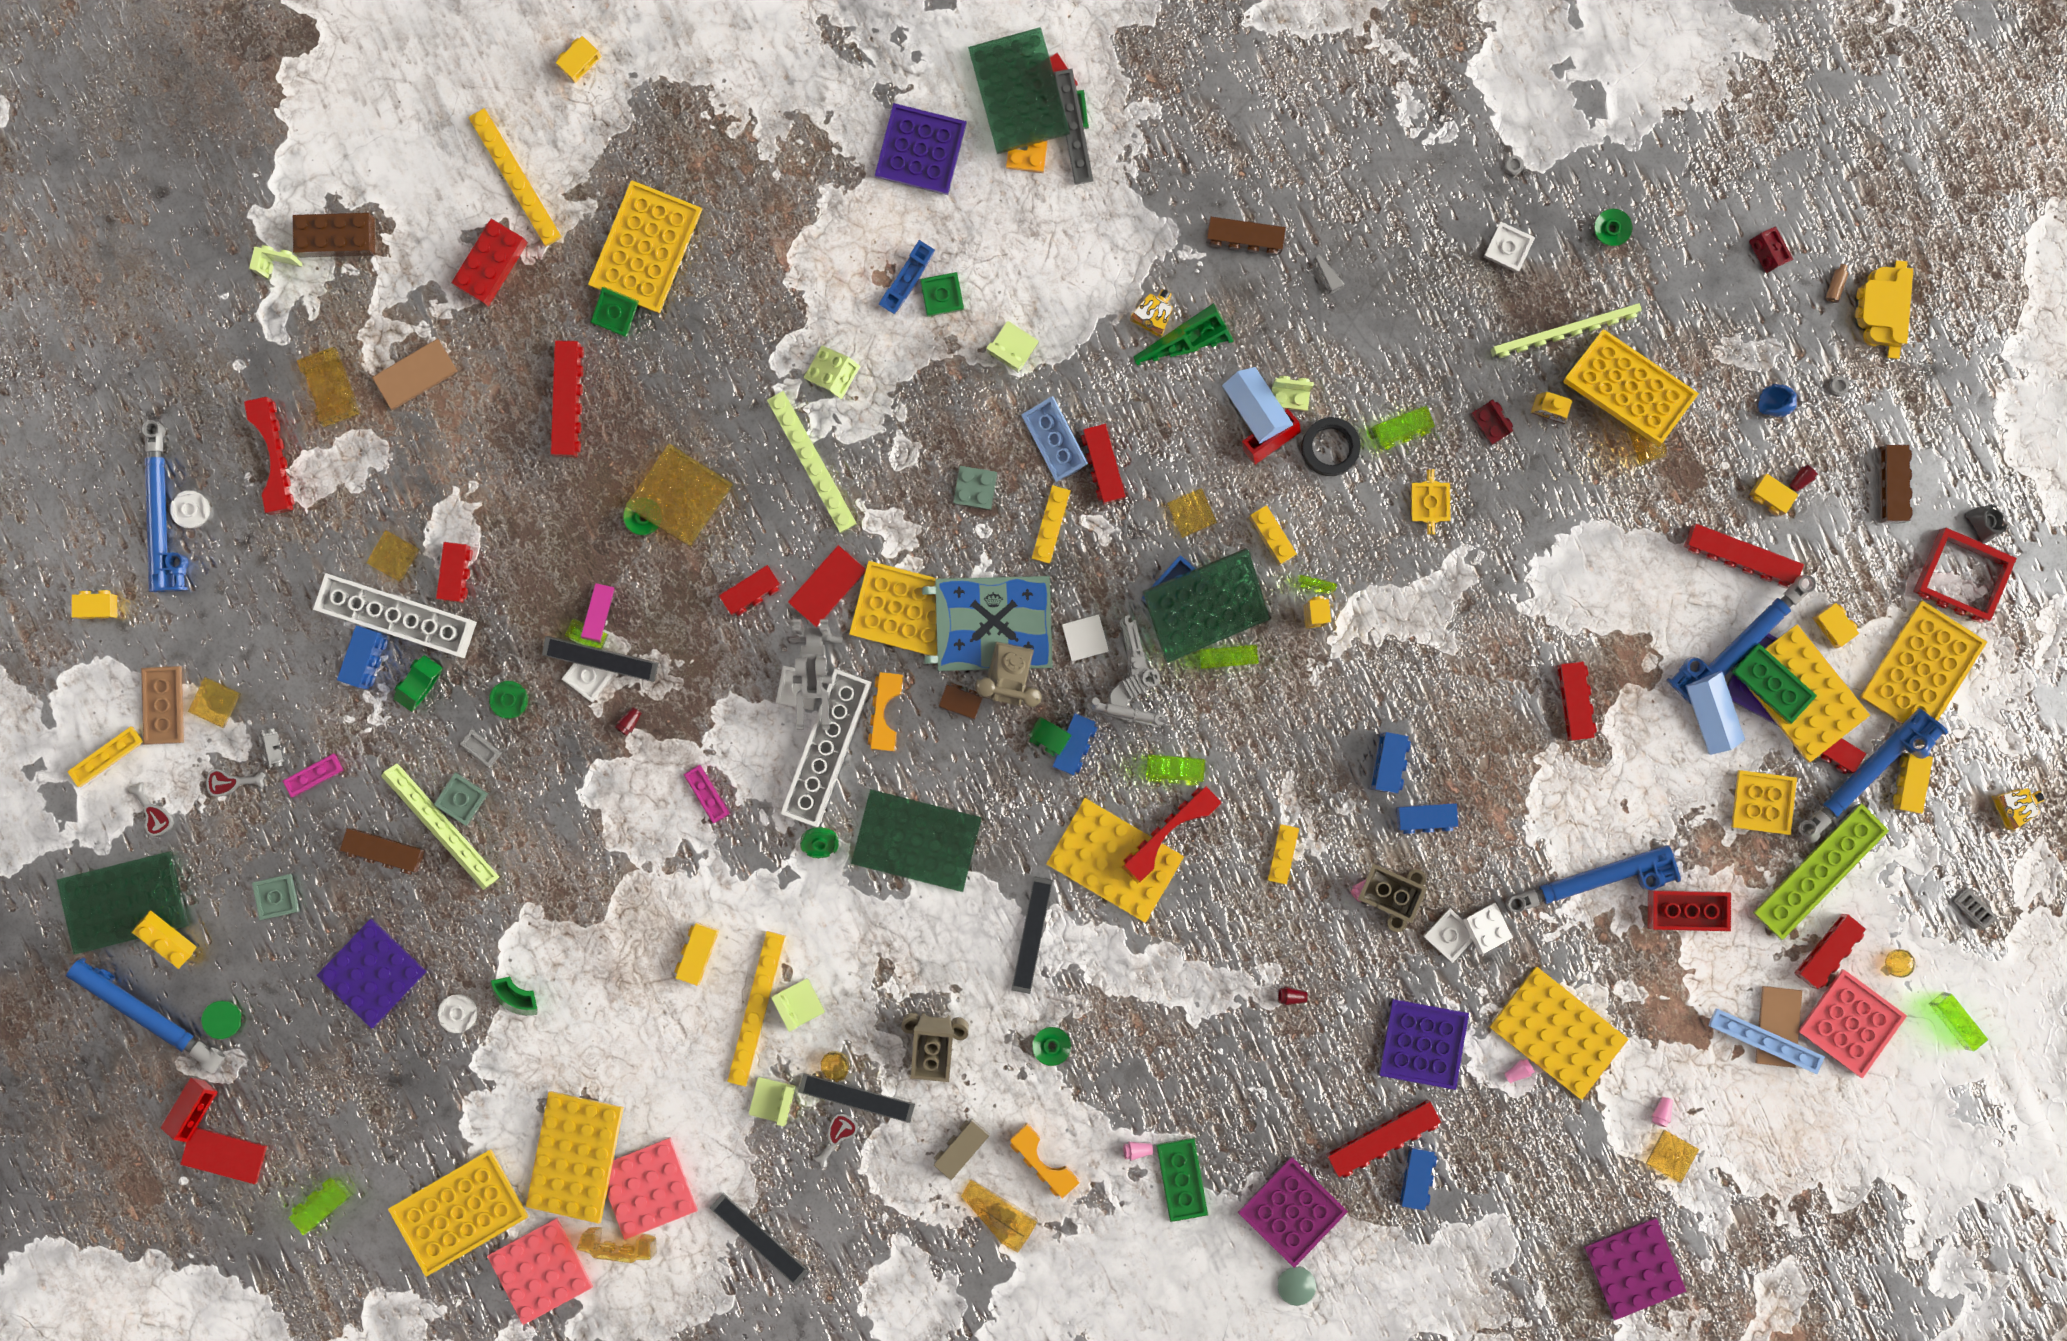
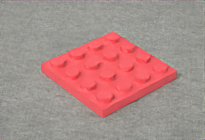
(1852, 1023)
(649, 1189)
(540, 1271)

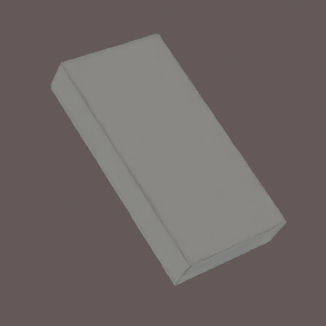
(480, 748)

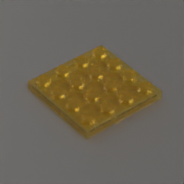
(679, 495)

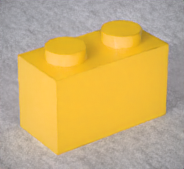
(578, 58)
(1773, 495)
(94, 605)
(1836, 625)

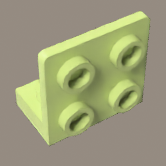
(262, 260)
(1012, 346)
(832, 371)
(1292, 393)
(798, 1004)
(772, 1100)

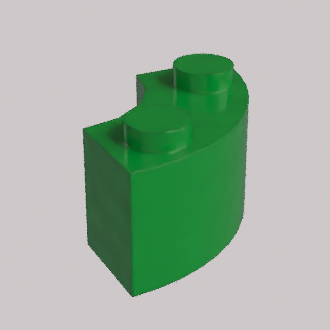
(417, 683)
(1049, 736)
(514, 998)

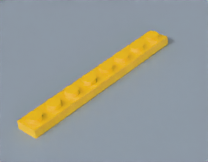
(515, 177)
(756, 1008)

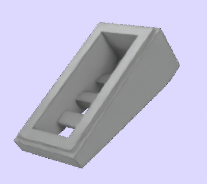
(1329, 277)
(1981, 925)

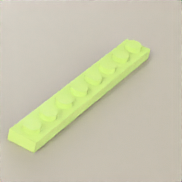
(1558, 333)
(811, 462)
(440, 826)

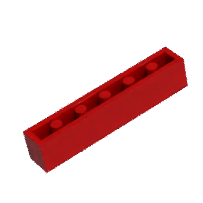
(566, 399)
(1742, 555)
(1384, 1138)

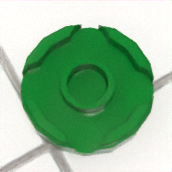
(508, 699)
(819, 842)
(221, 1019)

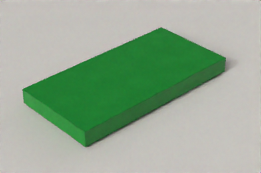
(1774, 683)
(1182, 1179)

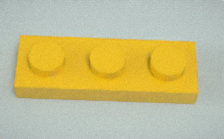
(1283, 854)

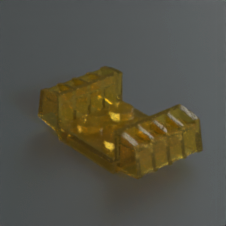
(329, 386)
(628, 1253)

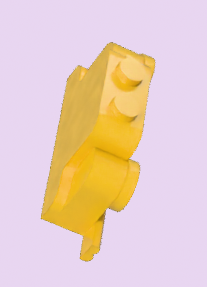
(1886, 307)

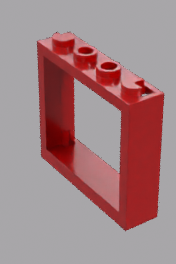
(1978, 548)

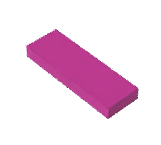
(597, 612)
(313, 775)
(706, 794)

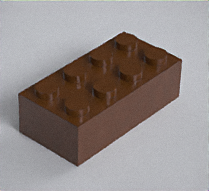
(334, 235)

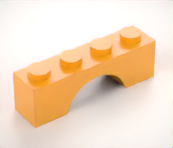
(888, 686)
(1060, 1179)

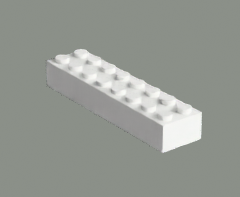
(394, 615)
(826, 749)

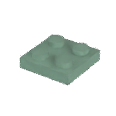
(975, 487)
(461, 799)
(275, 897)

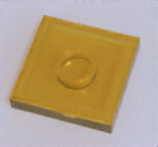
(1191, 513)
(393, 556)
(214, 702)
(1672, 1156)

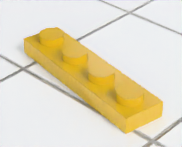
(1051, 524)
(105, 756)

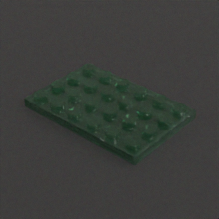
(1019, 90)
(1206, 605)
(916, 840)
(110, 901)

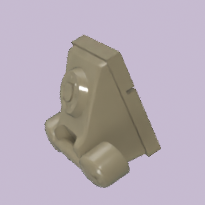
(1008, 676)
(1395, 895)
(933, 1044)

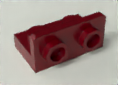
(1770, 249)
(1492, 422)

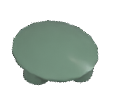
(1296, 1286)

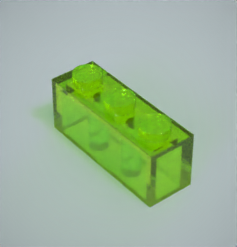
(1403, 428)
(1228, 657)
(1175, 769)
(1958, 1021)
(320, 1205)

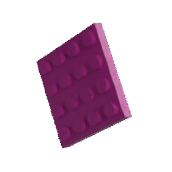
(1292, 1212)
(1634, 1268)

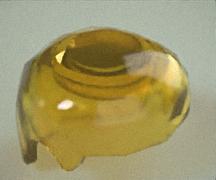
(1900, 963)
(835, 1066)

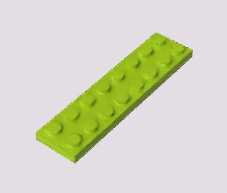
(1821, 871)

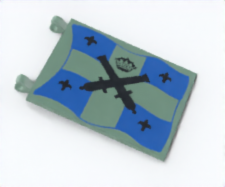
(988, 610)

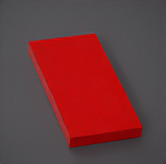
(827, 586)
(224, 1155)

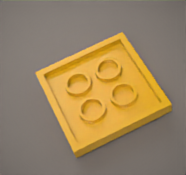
(1764, 802)

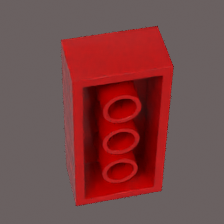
(489, 262)
(1689, 910)

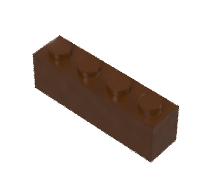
(1245, 235)
(1895, 483)
(382, 850)

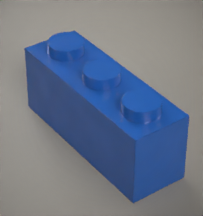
(1081, 730)
(1427, 818)
(1418, 1178)

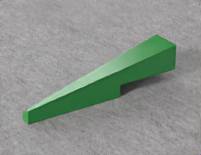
(1201, 330)

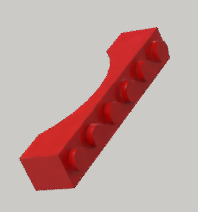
(276, 494)
(1143, 861)

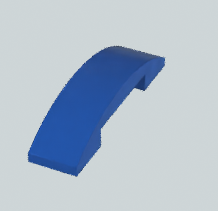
(907, 277)

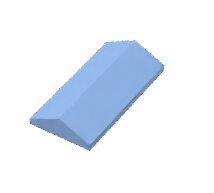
(1256, 404)
(1054, 439)
(1715, 713)

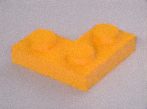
(1028, 160)

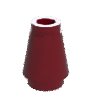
(1803, 478)
(628, 721)
(1291, 996)

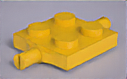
(1430, 502)

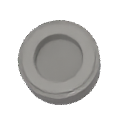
(1513, 165)
(1838, 386)

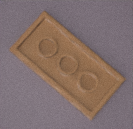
(415, 374)
(162, 705)
(1781, 1016)

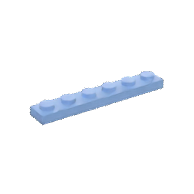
(1766, 1041)

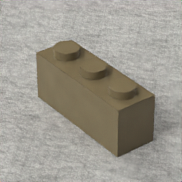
(960, 1148)

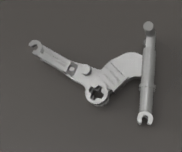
(812, 667)
(1133, 685)

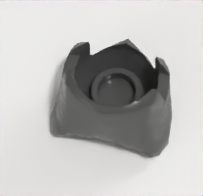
(1987, 522)

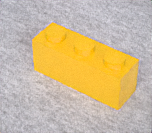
(1272, 535)
(1317, 612)
(1912, 783)
(164, 939)
(696, 953)

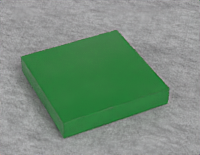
(942, 294)
(614, 311)

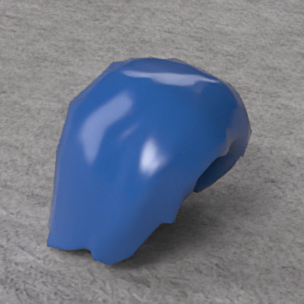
(1777, 400)

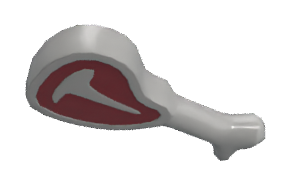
(221, 783)
(157, 818)
(840, 1128)

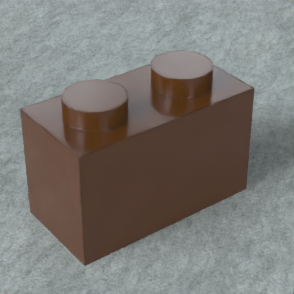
(961, 701)

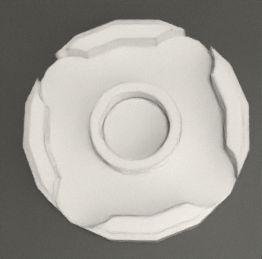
(190, 509)
(457, 1013)

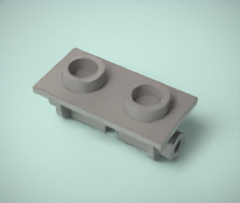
(270, 756)

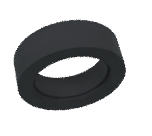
(1337, 424)

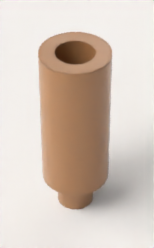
(1837, 284)

